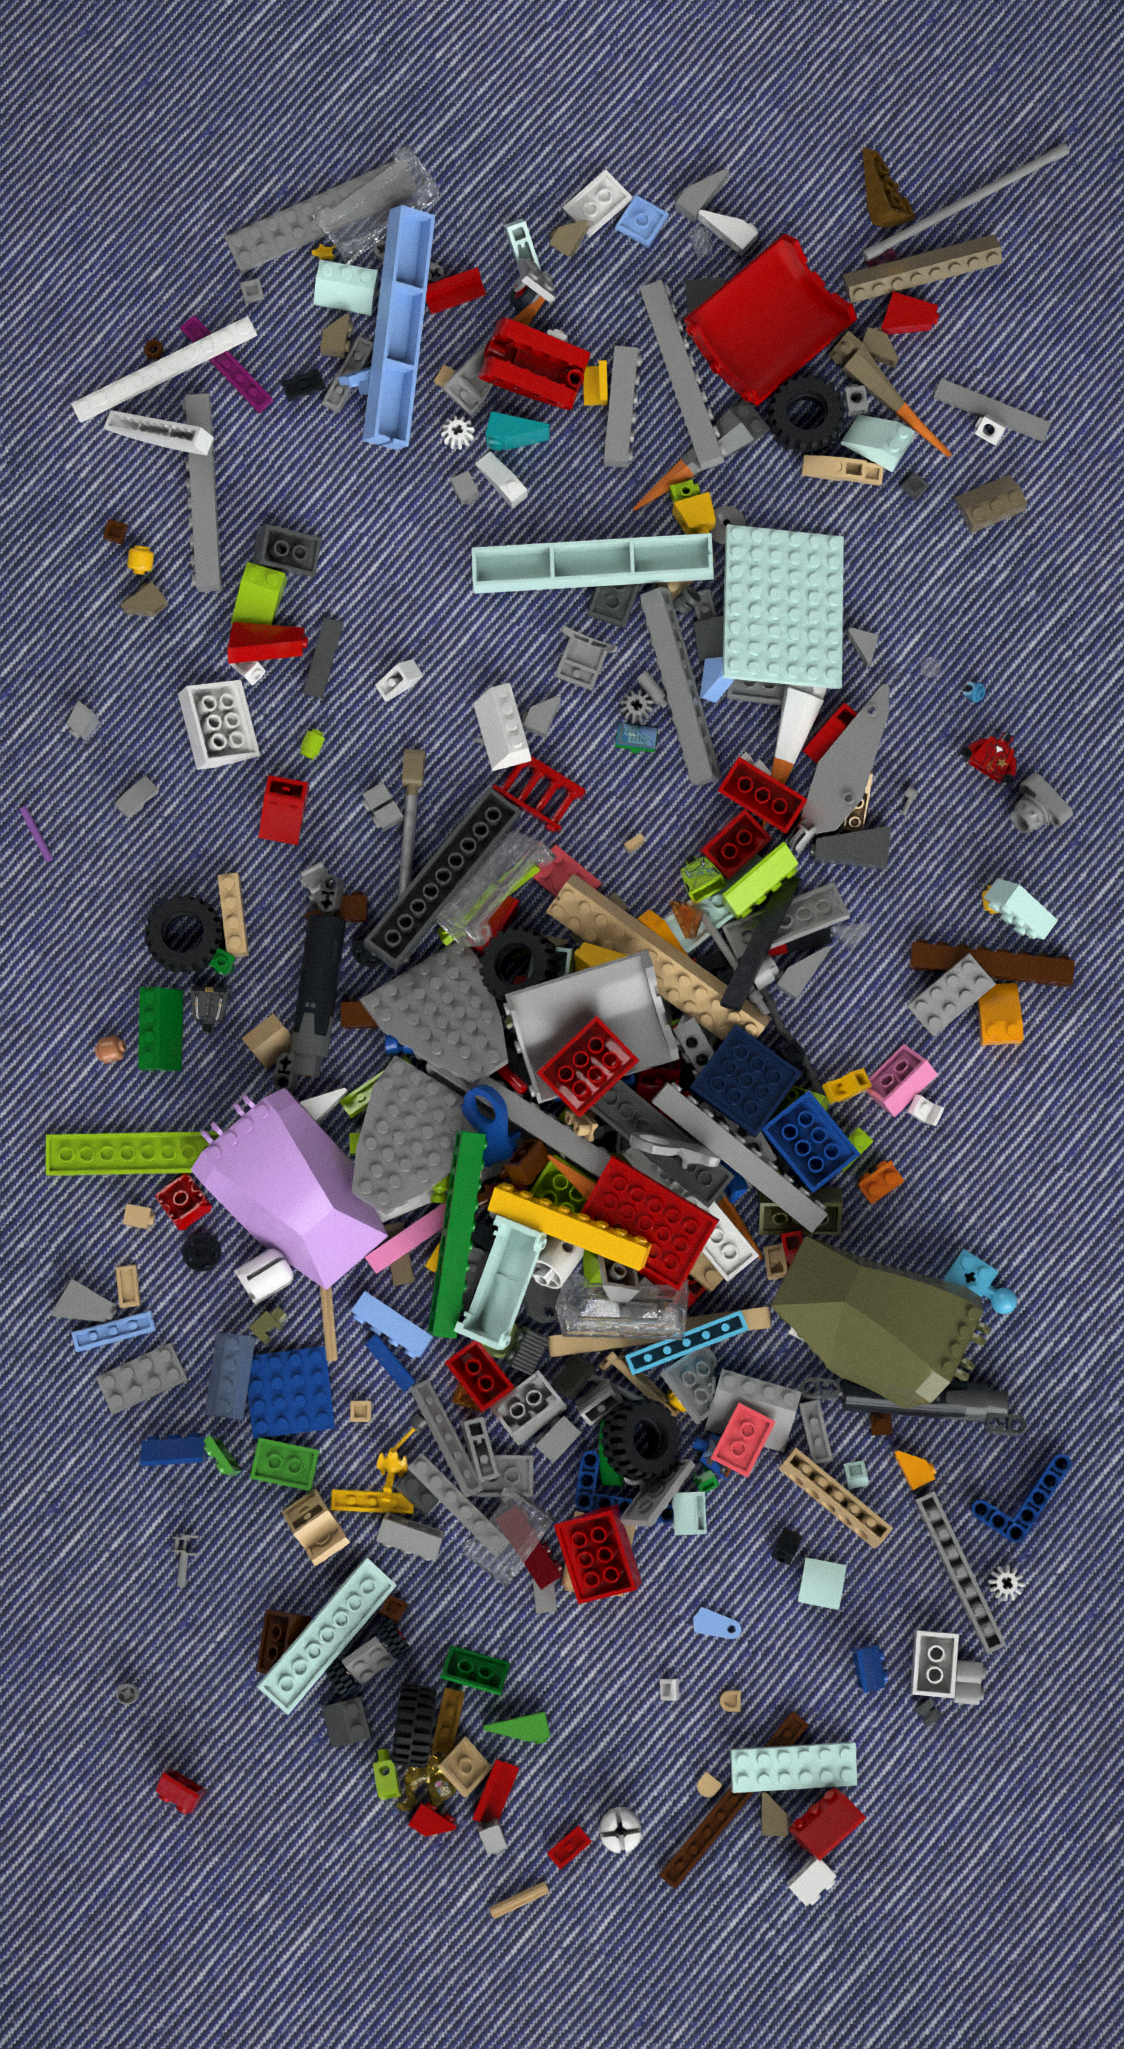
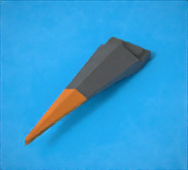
(736, 429)

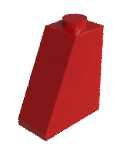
(909, 315)

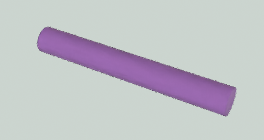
(36, 834)

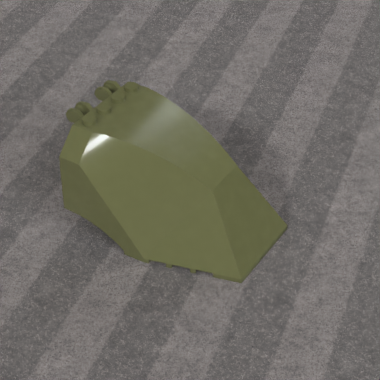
(880, 1322)

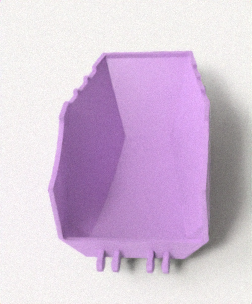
(290, 1187)

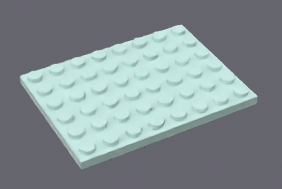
(783, 607)

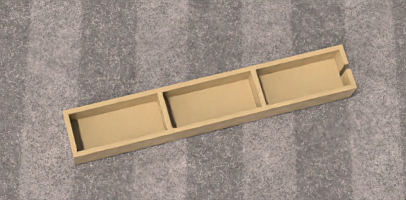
(677, 976)

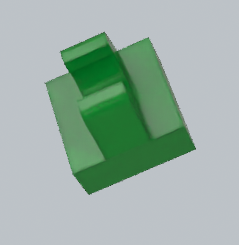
(705, 1481)

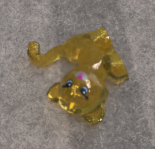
(438, 1784)

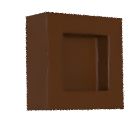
(115, 532)
(881, 1424)
(393, 1609)

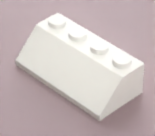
(502, 727)

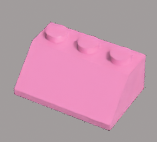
(900, 1080)

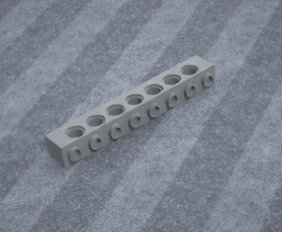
(689, 1030)
(960, 1572)

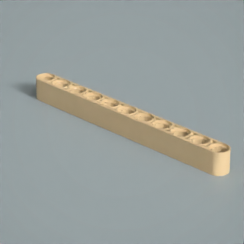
(560, 1346)

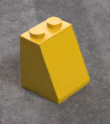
(592, 955)

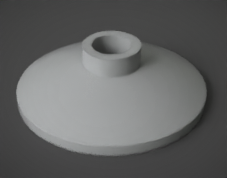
(722, 514)

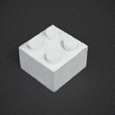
(812, 1880)

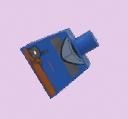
(707, 1449)

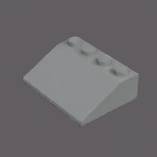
(761, 1396)

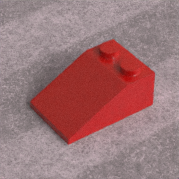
(179, 1790)

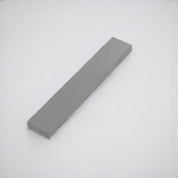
(983, 405)
(446, 1438)

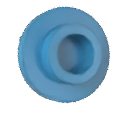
(977, 692)

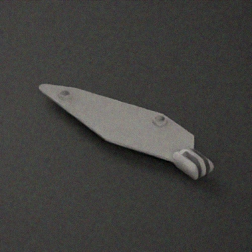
(843, 773)

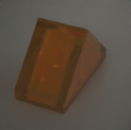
(688, 917)
(463, 1399)

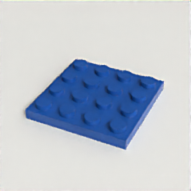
(290, 1393)

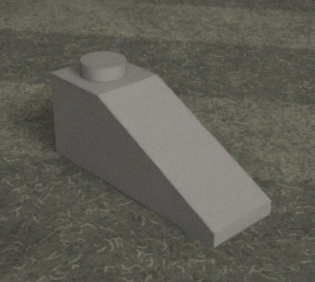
(700, 195)
(798, 975)
(480, 1449)

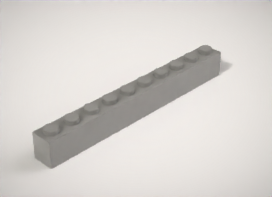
(682, 376)
(203, 500)
(680, 686)
(740, 1157)

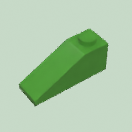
(526, 1728)

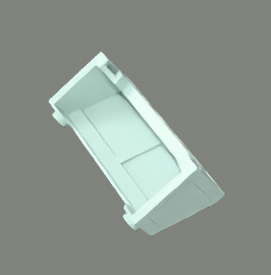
(502, 1283)

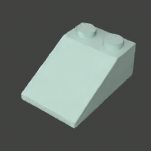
(879, 440)

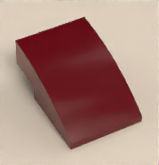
(653, 1079)

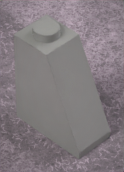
(83, 1304)

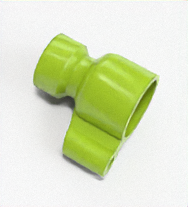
(439, 1190)

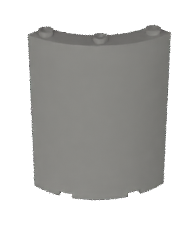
(617, 992)

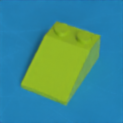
(259, 595)

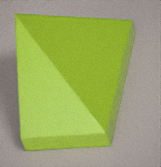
(591, 1267)

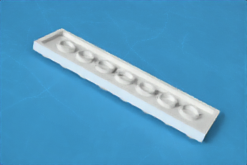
(727, 1246)

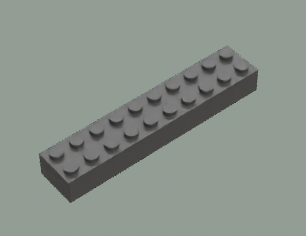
(441, 879)

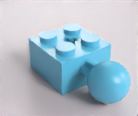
(1002, 1299)

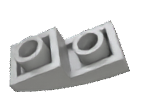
(136, 796)

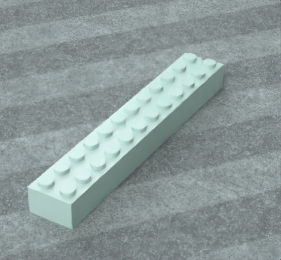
(592, 563)

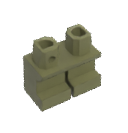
(267, 1323)

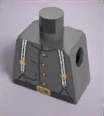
(209, 1006)

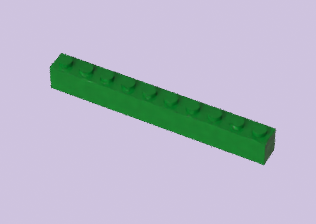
(456, 1233)

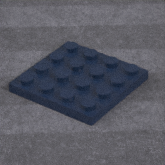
(745, 1080)

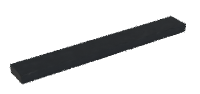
(760, 944)

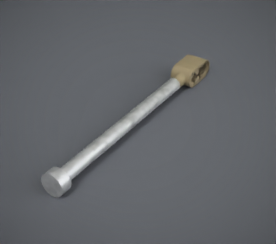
(412, 778)

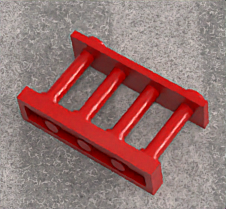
(556, 781)

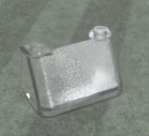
(508, 1535)

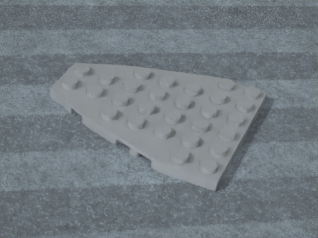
(444, 1014)
(406, 1137)

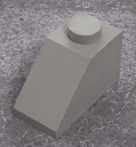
(541, 716)
(82, 721)

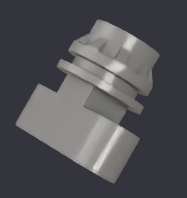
(1039, 806)

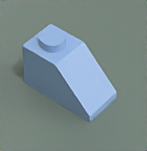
(713, 684)

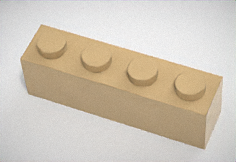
(233, 914)

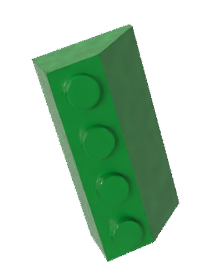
(160, 1029)

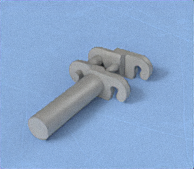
(183, 1558)

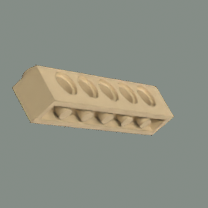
(835, 1498)

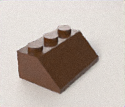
(278, 1634)

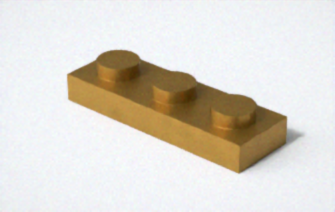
(448, 1720)

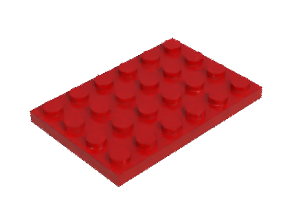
(651, 1210)

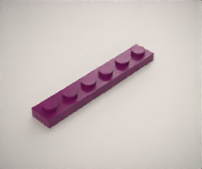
(230, 368)

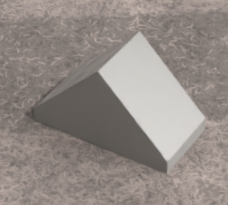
(864, 644)

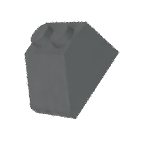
(347, 1722)

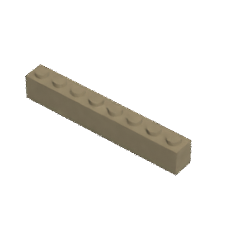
(922, 268)

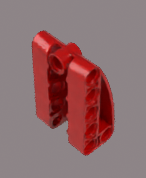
(533, 364)

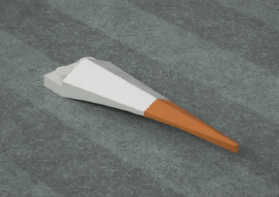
(798, 714)

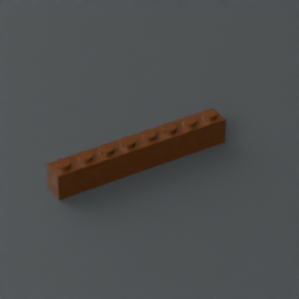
(997, 964)

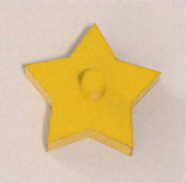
(323, 252)

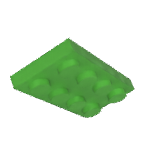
(226, 1463)

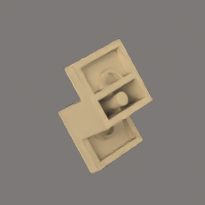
(315, 1527)

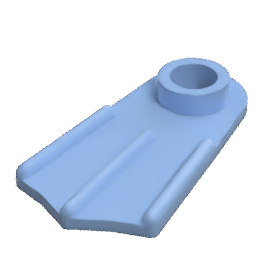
(714, 1624)

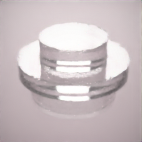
(930, 667)

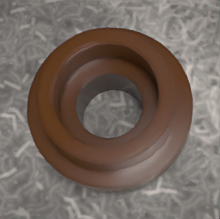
(153, 344)

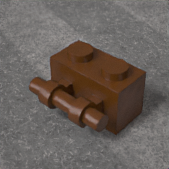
(526, 1162)

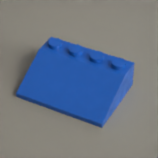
(809, 1142)

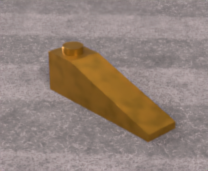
(883, 198)

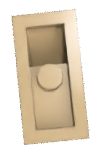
(775, 1261)

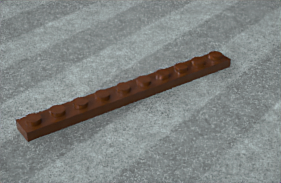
(723, 1811)

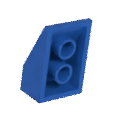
(869, 1668)

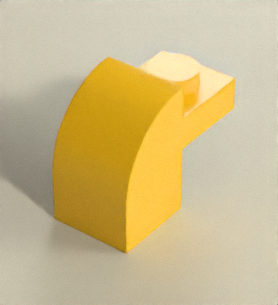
(847, 1086)

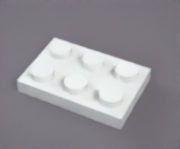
(598, 202)

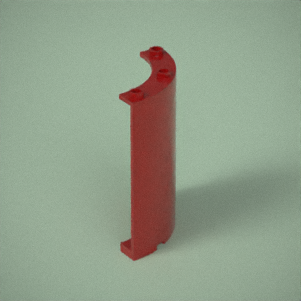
(768, 321)

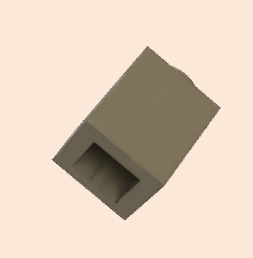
(335, 337)
(146, 602)

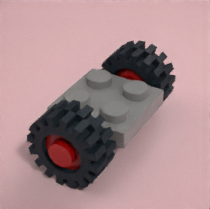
(368, 1659)

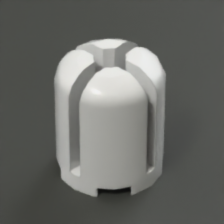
(265, 1275)
(614, 1840)

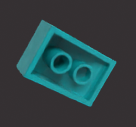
(513, 432)

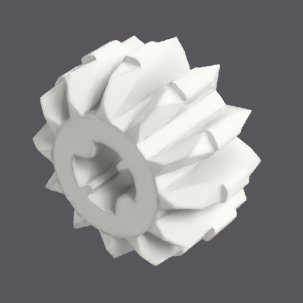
(461, 438)
(999, 1585)

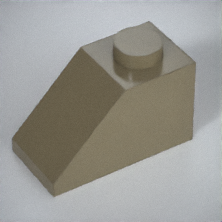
(569, 237)
(880, 347)
(773, 1817)

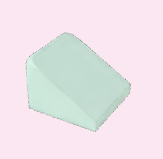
(856, 1474)

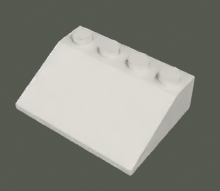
(218, 723)

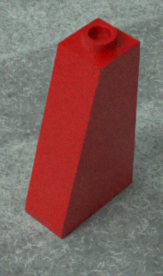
(264, 642)

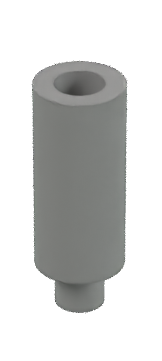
(653, 689)

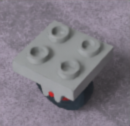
(531, 285)

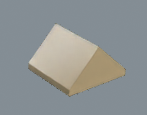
(268, 1041)

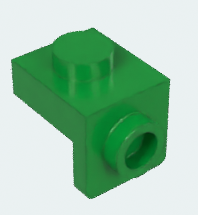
(223, 962)

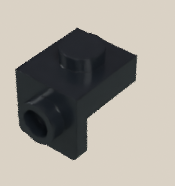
(786, 1546)

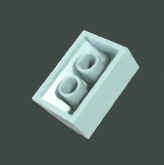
(346, 287)

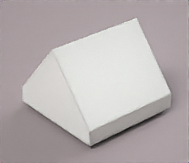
(669, 1689)

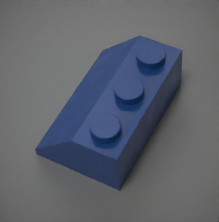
(173, 1450)

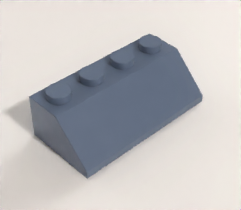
(229, 1376)

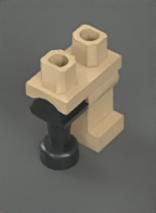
(588, 1125)

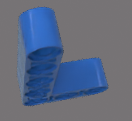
(595, 1498)
(1028, 1503)

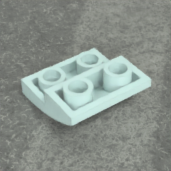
(822, 1583)

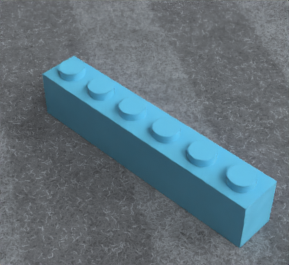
(692, 1341)

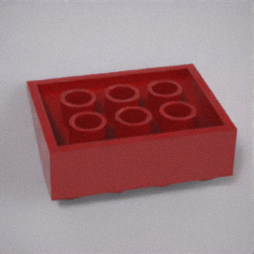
(587, 1066)
(598, 1554)

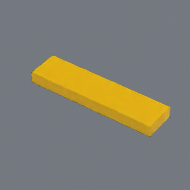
(369, 1502)

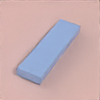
(113, 1331)

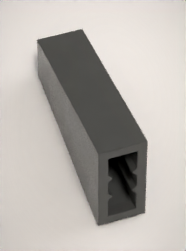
(856, 849)

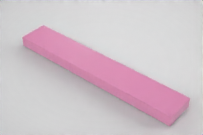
(406, 1240)

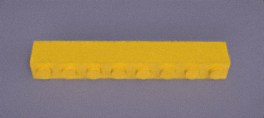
(569, 1226)

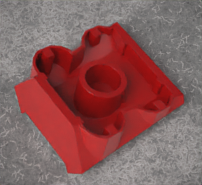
(183, 1201)

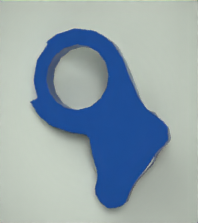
(500, 1142)

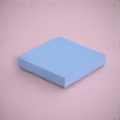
(642, 221)

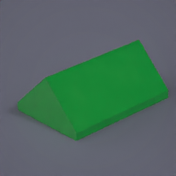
(475, 1670)

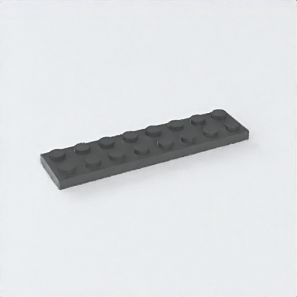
(631, 1113)

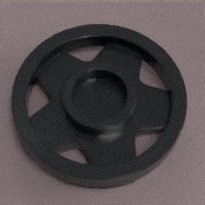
(365, 954)
(201, 1252)

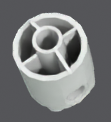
(556, 1262)

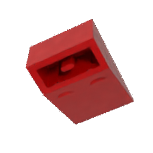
(829, 733)
(283, 810)

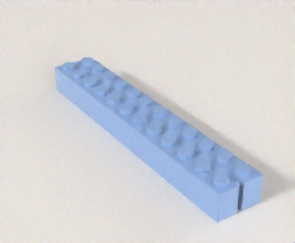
(398, 327)

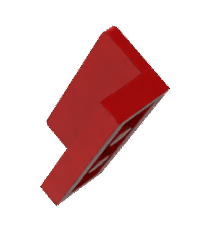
(454, 290)
(496, 1791)

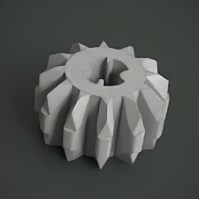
(643, 703)

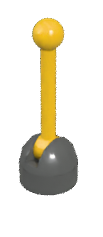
(418, 1423)

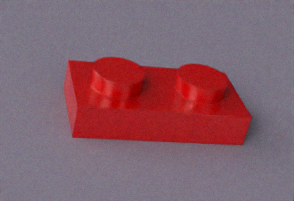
(569, 1847)

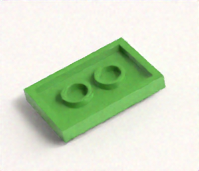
(284, 1464)

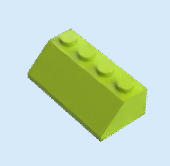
(759, 881)

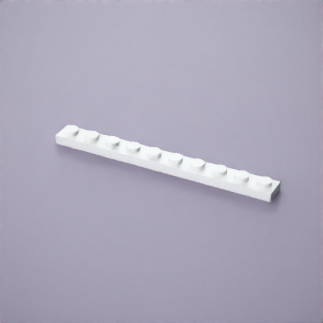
(164, 369)

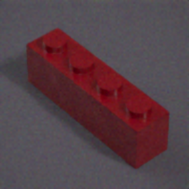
(542, 1566)

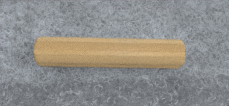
(519, 1900)

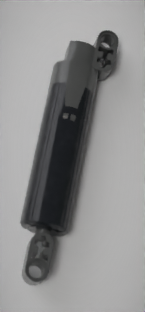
(316, 989)
(957, 1401)

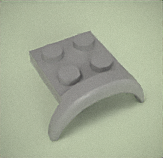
(582, 659)

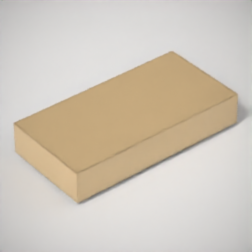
(128, 1286)

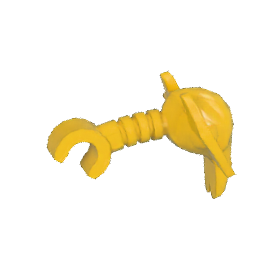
(392, 1465)

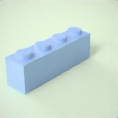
(392, 1324)

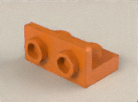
(880, 1182)

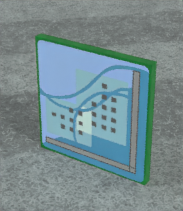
(636, 737)

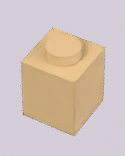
(138, 1217)

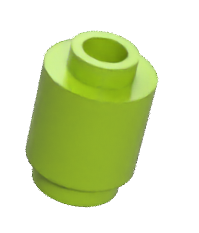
(312, 744)

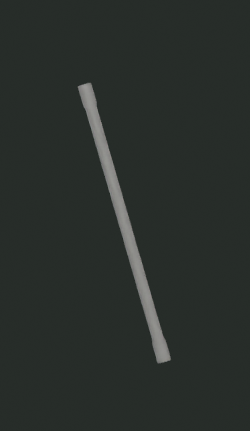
(878, 248)

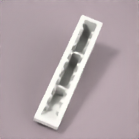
(160, 432)

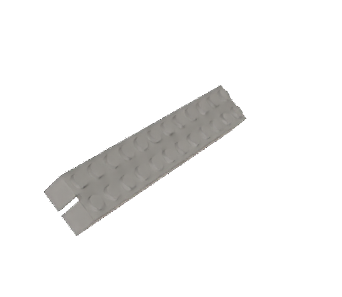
(533, 1123)

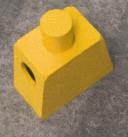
(695, 514)

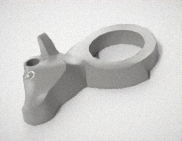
(689, 1152)

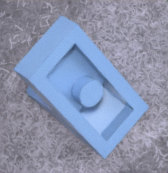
(358, 378)

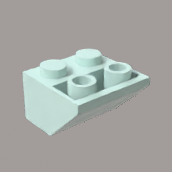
(689, 1513)

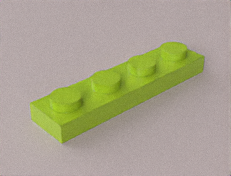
(359, 1098)

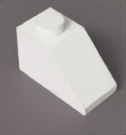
(399, 679)

